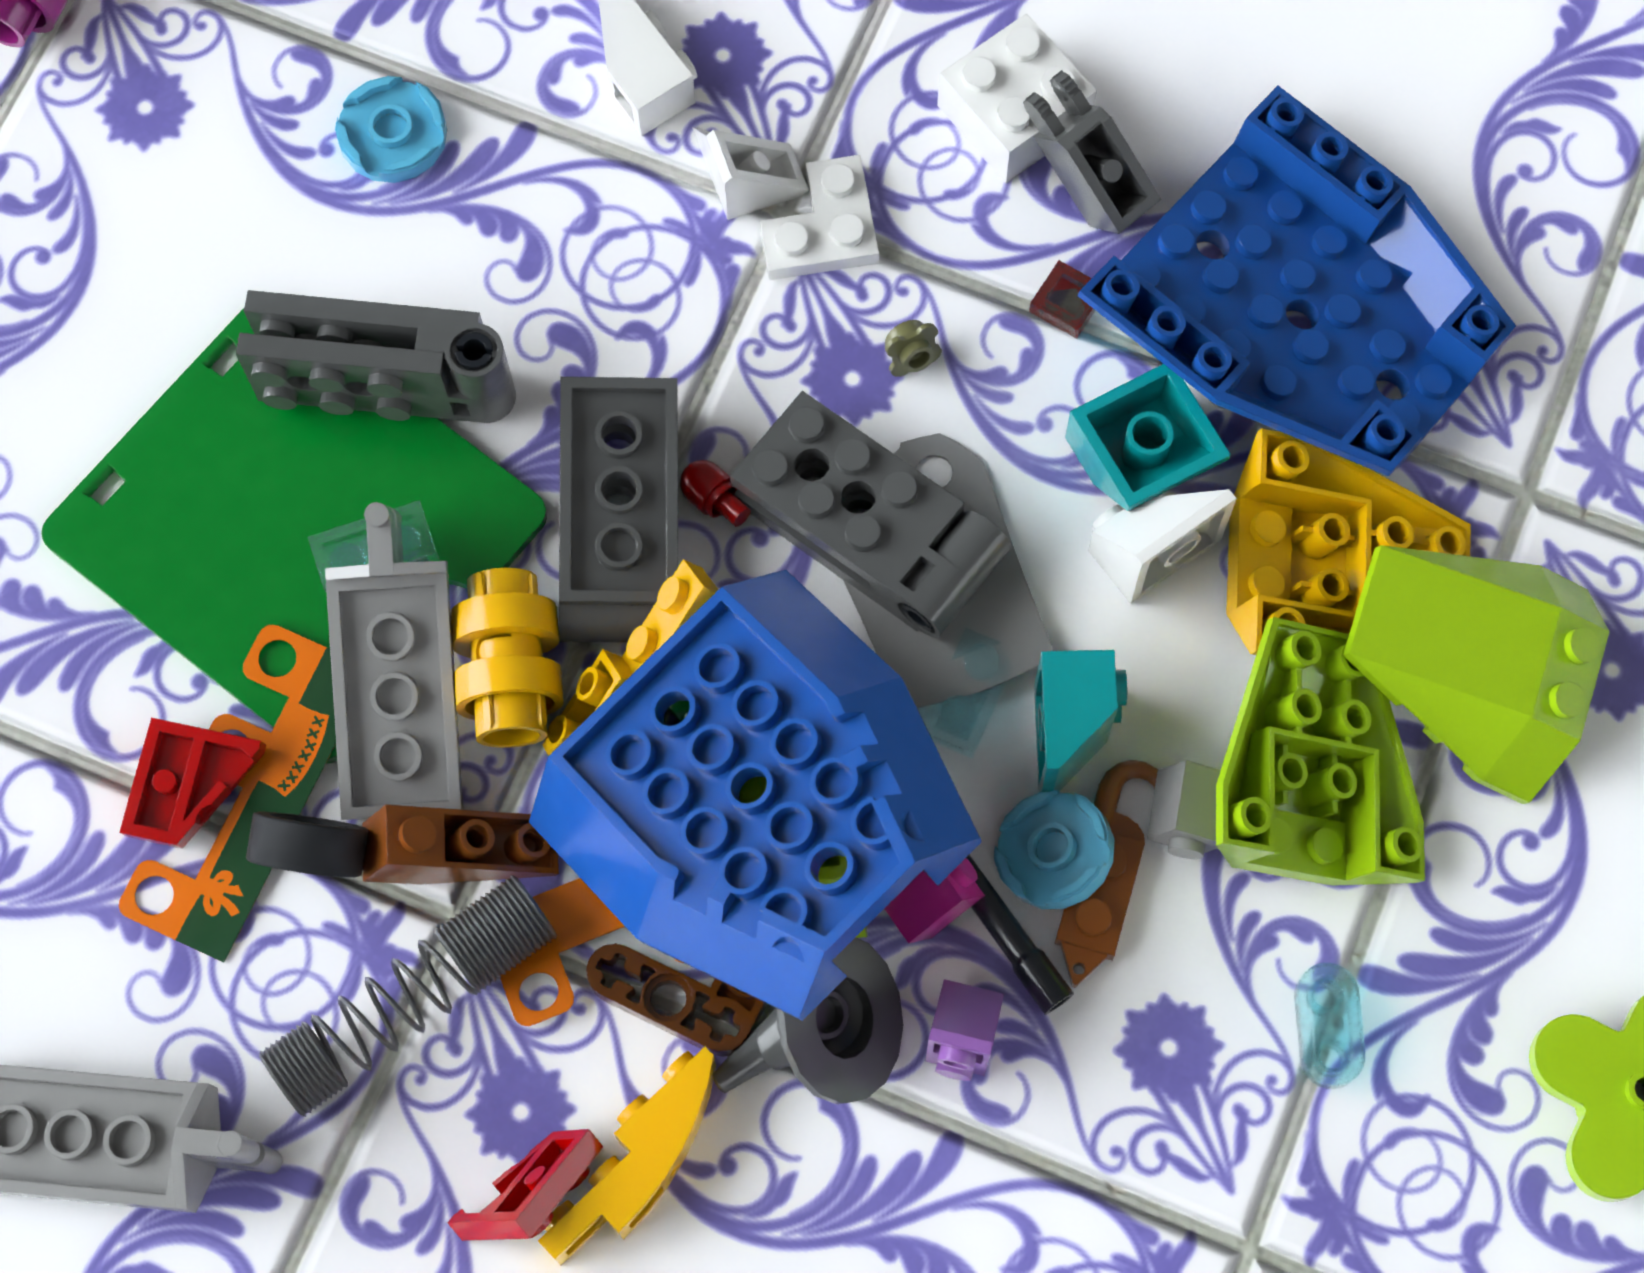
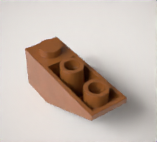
(453, 846)

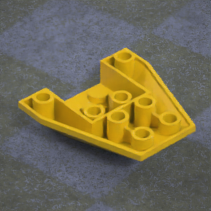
(1310, 531)

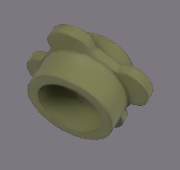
(912, 347)

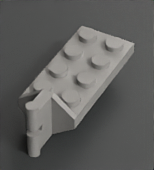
(393, 677)
(116, 1139)

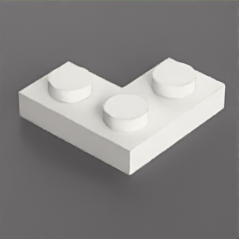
(834, 235)

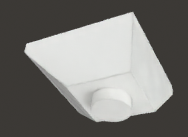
(1158, 537)

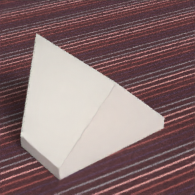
(750, 171)

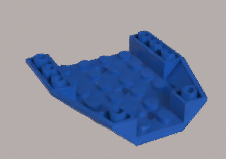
(1317, 233)
(736, 884)

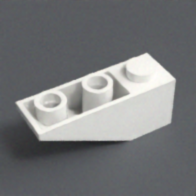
(642, 69)

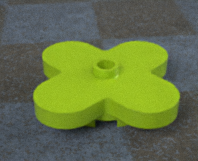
(1597, 1076)

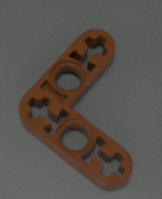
(720, 998)

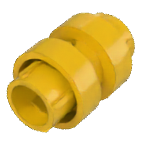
(508, 681)

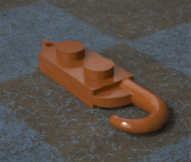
(1093, 927)

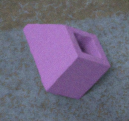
(963, 1030)

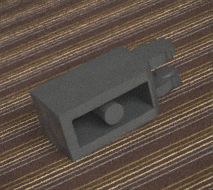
(1091, 158)

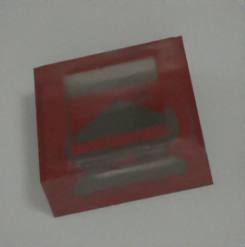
(1058, 300)

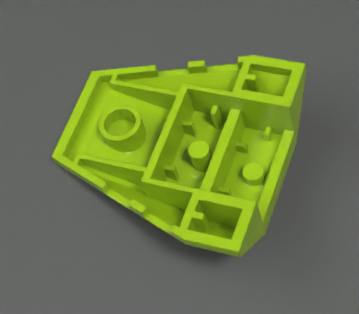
(1483, 656)

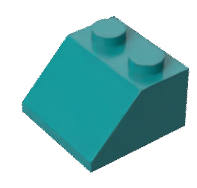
(1144, 438)
(1075, 708)

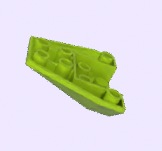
(1317, 770)

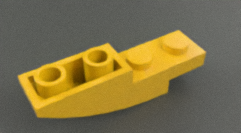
(675, 604)
(658, 1139)

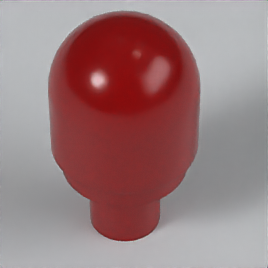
(711, 492)

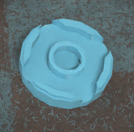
(391, 129)
(1054, 849)

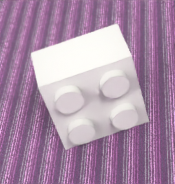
(988, 88)

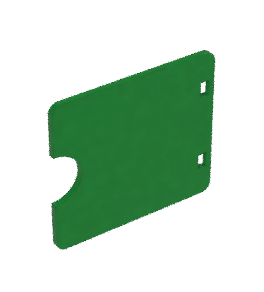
(222, 505)

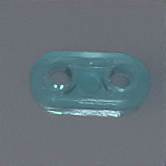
(1329, 1027)

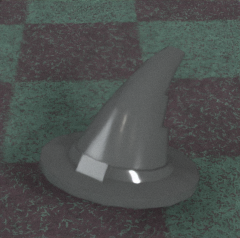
(841, 1046)

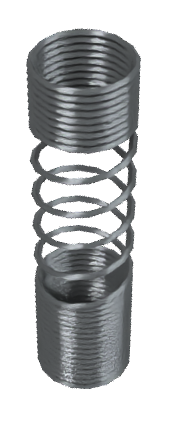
(482, 943)

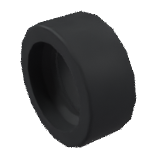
(307, 844)

